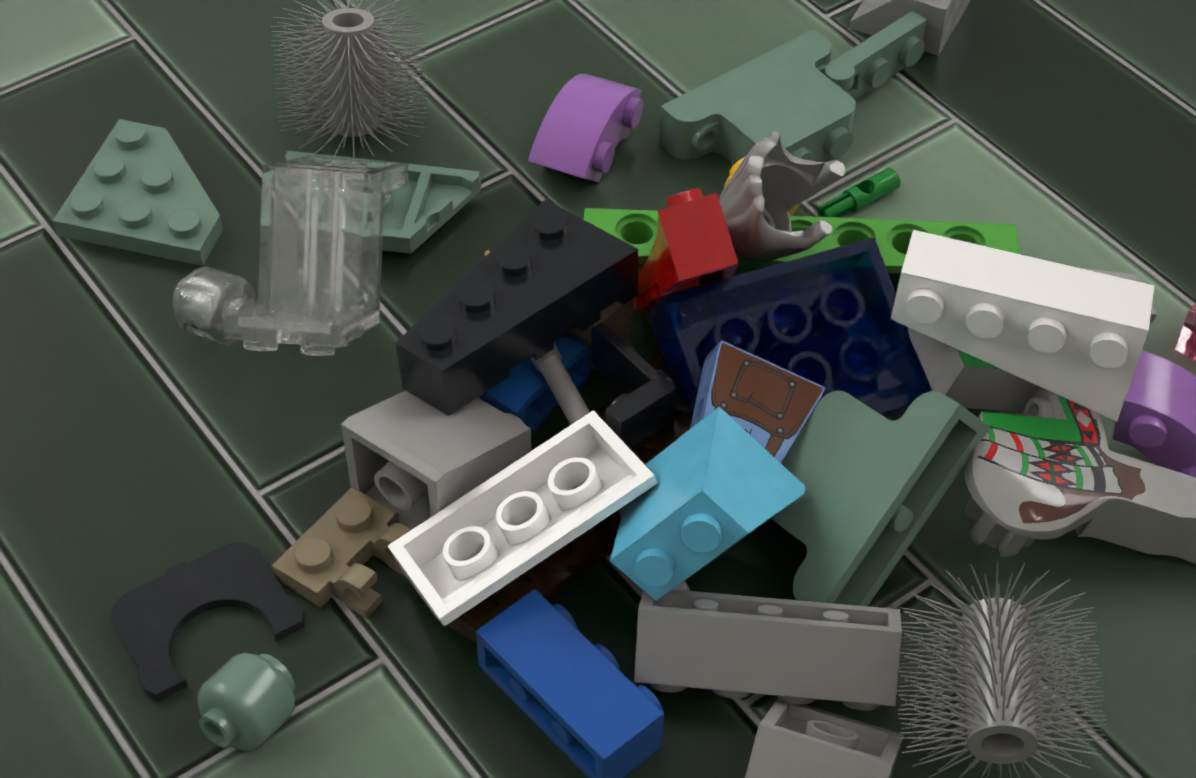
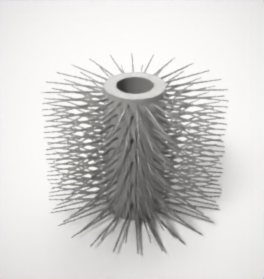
(350, 72)
(999, 679)

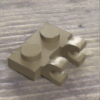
(333, 553)

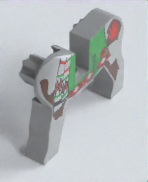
(1054, 466)

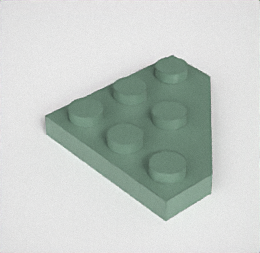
(141, 199)

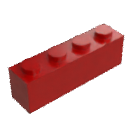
(688, 249)

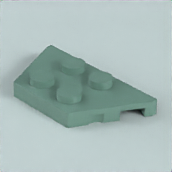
(422, 205)

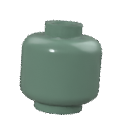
(246, 701)

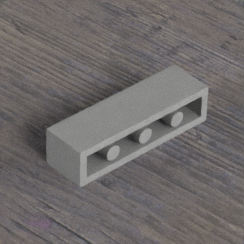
(769, 648)

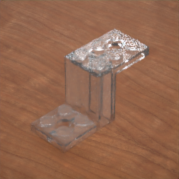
(318, 254)

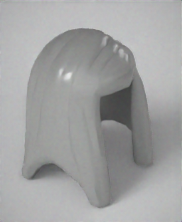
(764, 192)

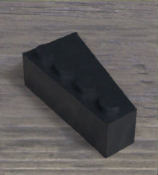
(514, 305)

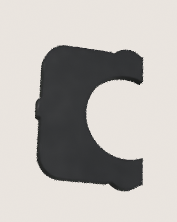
(156, 611)

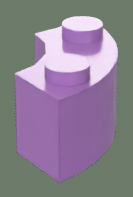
(586, 126)
(1160, 414)

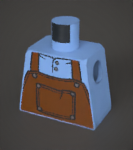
(757, 395)

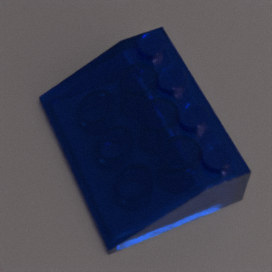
(807, 315)

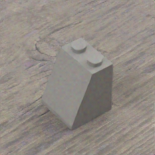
(425, 459)

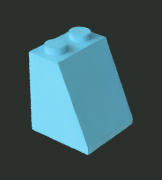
(707, 498)

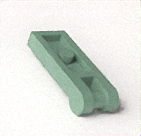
(879, 56)

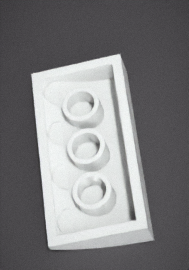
(520, 517)

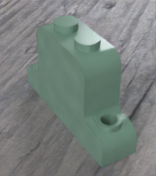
(768, 94)
(869, 488)

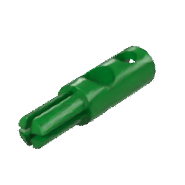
(861, 194)

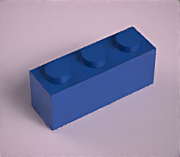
(570, 688)

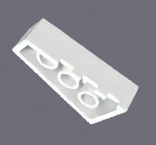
(1028, 316)

